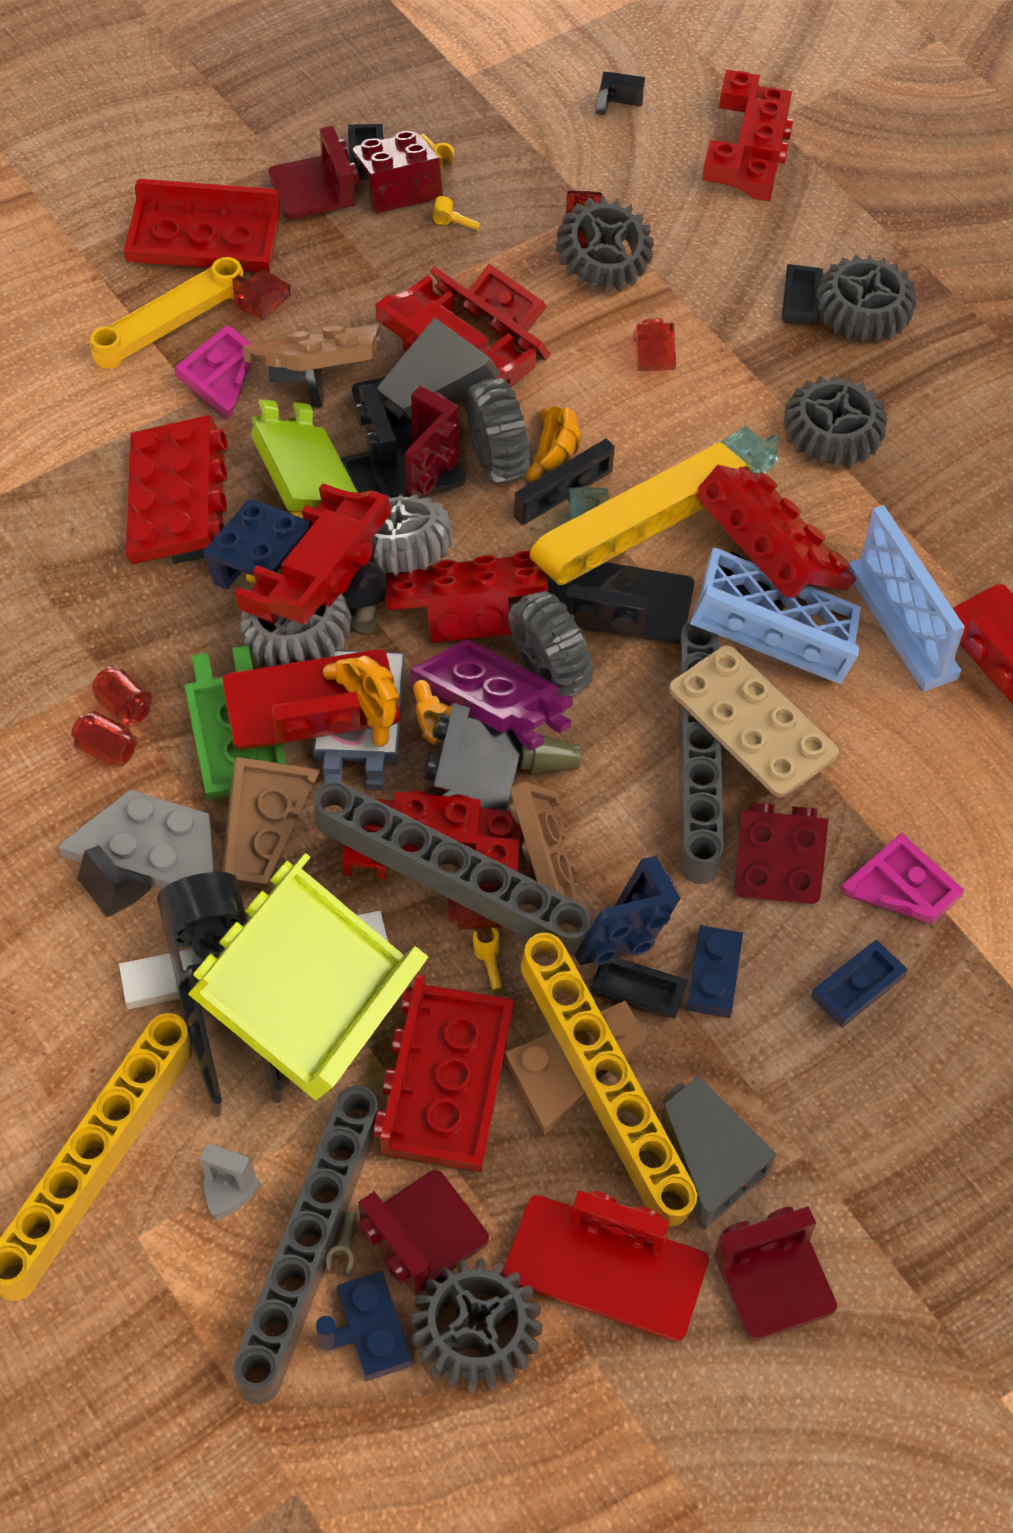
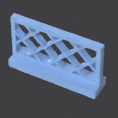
(907, 603)
(772, 630)

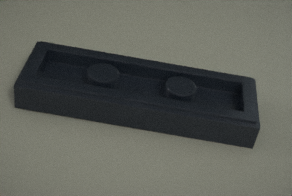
(554, 486)

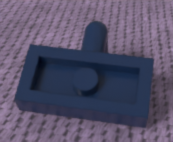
(370, 1326)

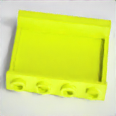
(304, 980)

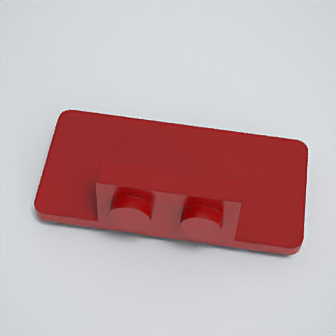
(466, 596)
(990, 634)
(293, 702)
(609, 1262)

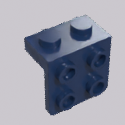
(253, 538)
(635, 917)

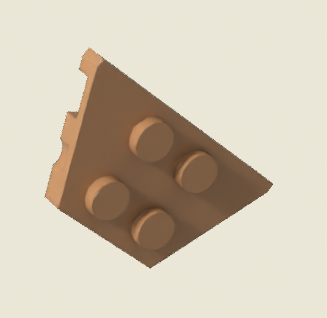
(319, 350)

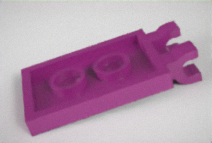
(495, 691)

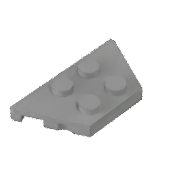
(147, 838)

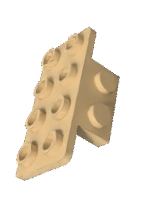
(754, 721)

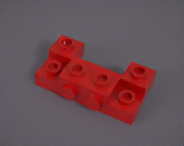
(760, 148)
(413, 310)
(322, 560)
(456, 816)

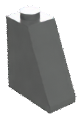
(438, 362)
(715, 1148)

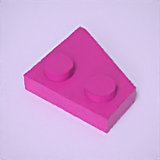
(217, 370)
(904, 882)

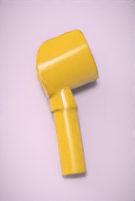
(442, 150)
(444, 214)
(488, 953)

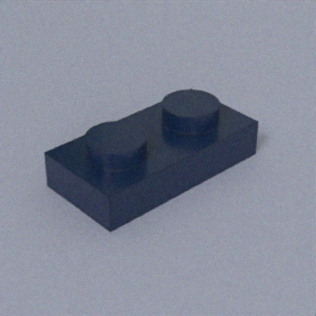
(714, 971)
(859, 983)

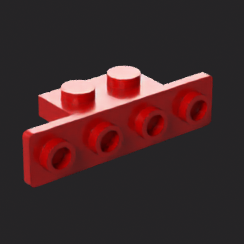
(501, 301)

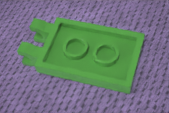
(213, 729)

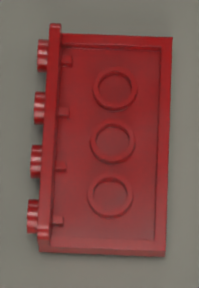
(202, 223)
(175, 488)
(772, 531)
(444, 1076)

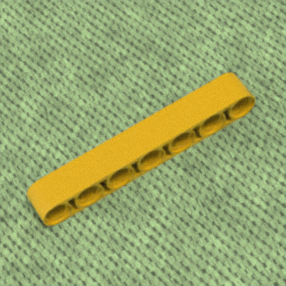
(629, 517)
(605, 1099)
(92, 1174)

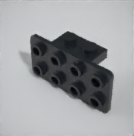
(391, 439)
(628, 601)

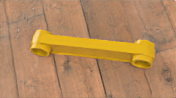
(164, 314)

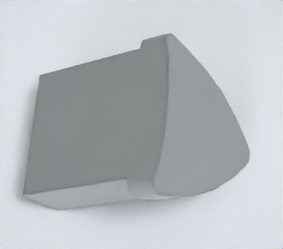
(227, 1180)

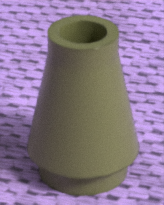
(550, 756)

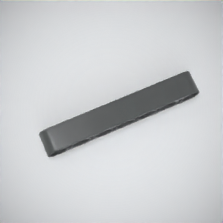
(699, 766)
(438, 850)
(302, 1261)

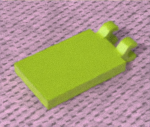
(297, 455)

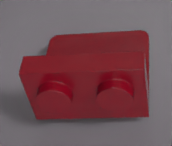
(399, 171)
(316, 182)
(433, 441)
(780, 854)
(422, 1230)
(774, 1273)

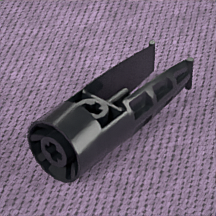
(198, 915)

